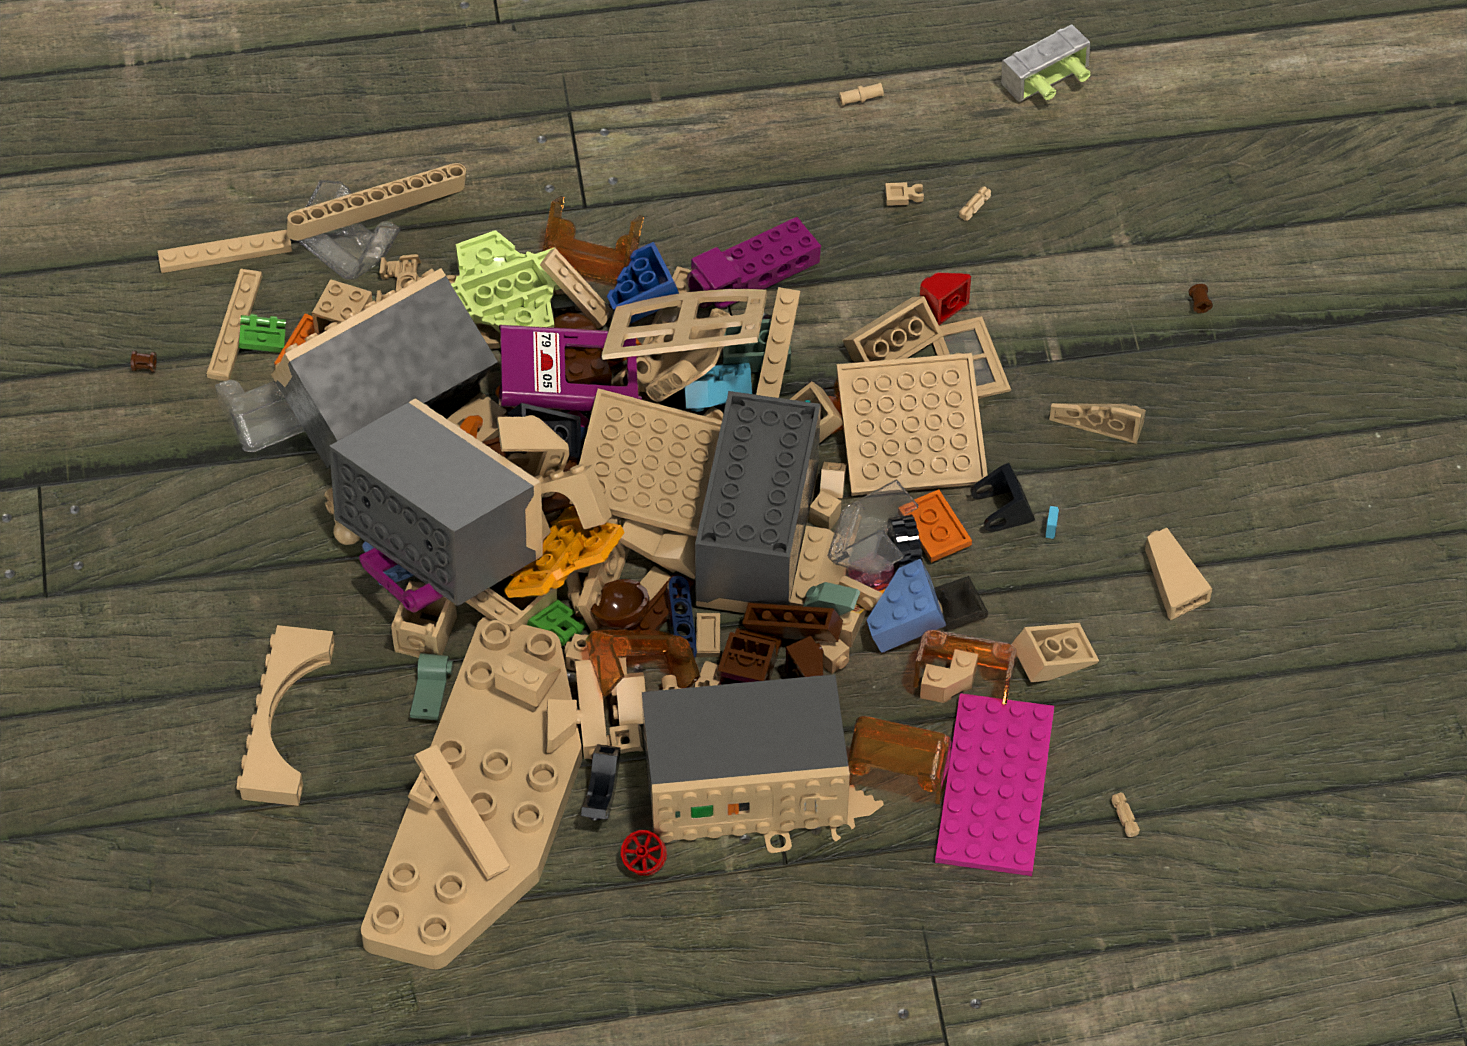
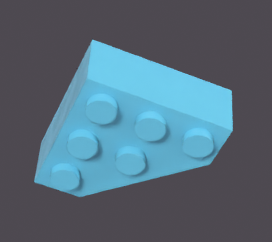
(714, 386)

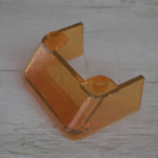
(586, 257)
(608, 646)
(989, 652)
(902, 751)

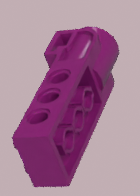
(756, 261)

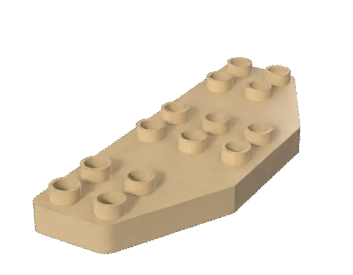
(431, 887)

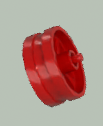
(643, 853)

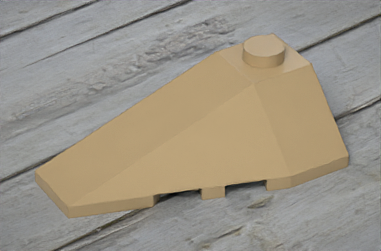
(1111, 420)

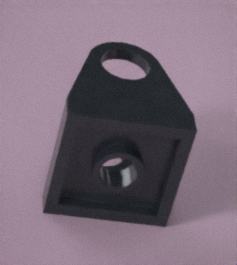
(1015, 512)

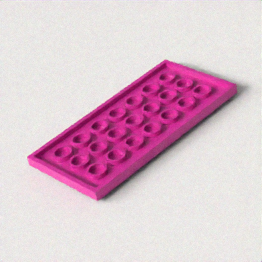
(995, 785)

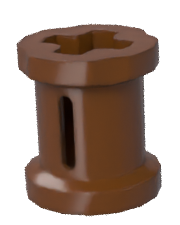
(1200, 298)
(143, 361)

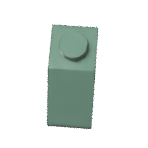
(832, 596)

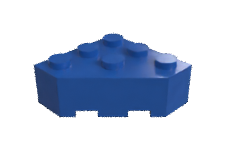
(642, 280)

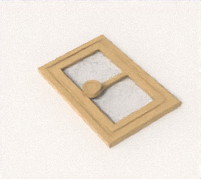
(974, 338)

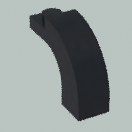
(602, 782)

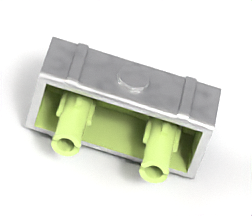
(1046, 64)

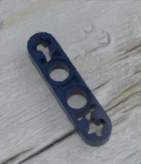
(681, 619)

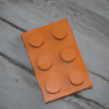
(939, 527)

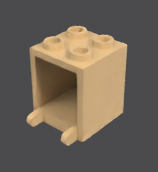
(337, 302)
(418, 635)

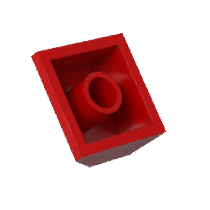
(946, 294)

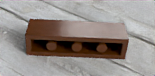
(793, 621)

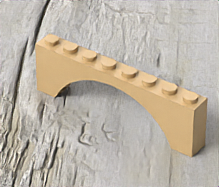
(265, 772)

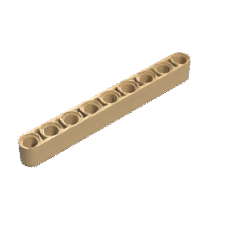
(376, 201)

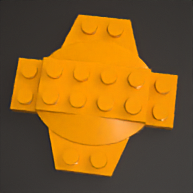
(564, 550)

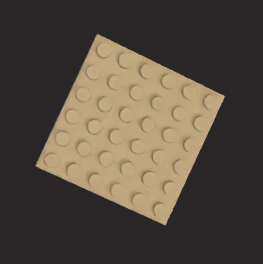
(911, 423)
(651, 460)

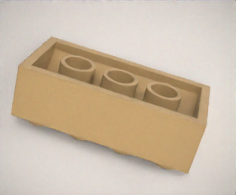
(895, 333)
(814, 565)

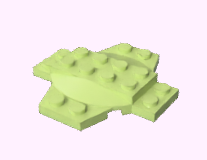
(503, 284)

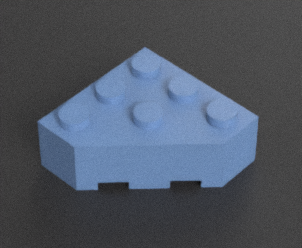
(905, 608)

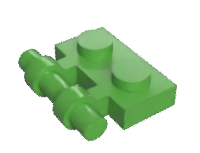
(262, 337)
(554, 618)

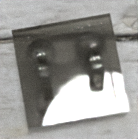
(960, 603)

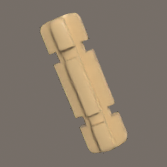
(975, 203)
(1125, 814)

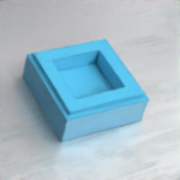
(1052, 522)

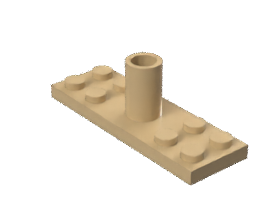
(598, 576)

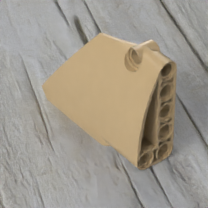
(671, 370)

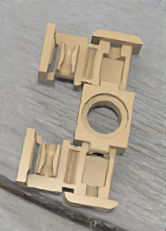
(403, 271)

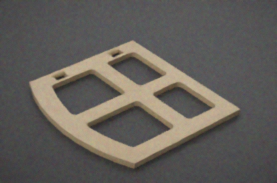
(686, 323)

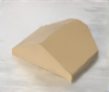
(677, 552)

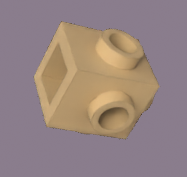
(576, 651)

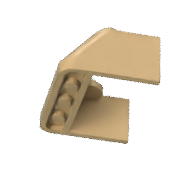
(544, 448)
(498, 608)

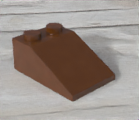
(804, 659)

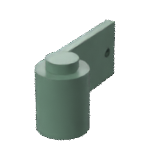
(430, 686)

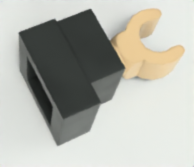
(562, 304)

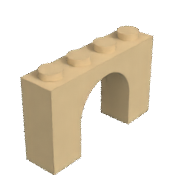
(585, 492)

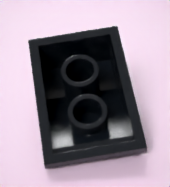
(563, 424)

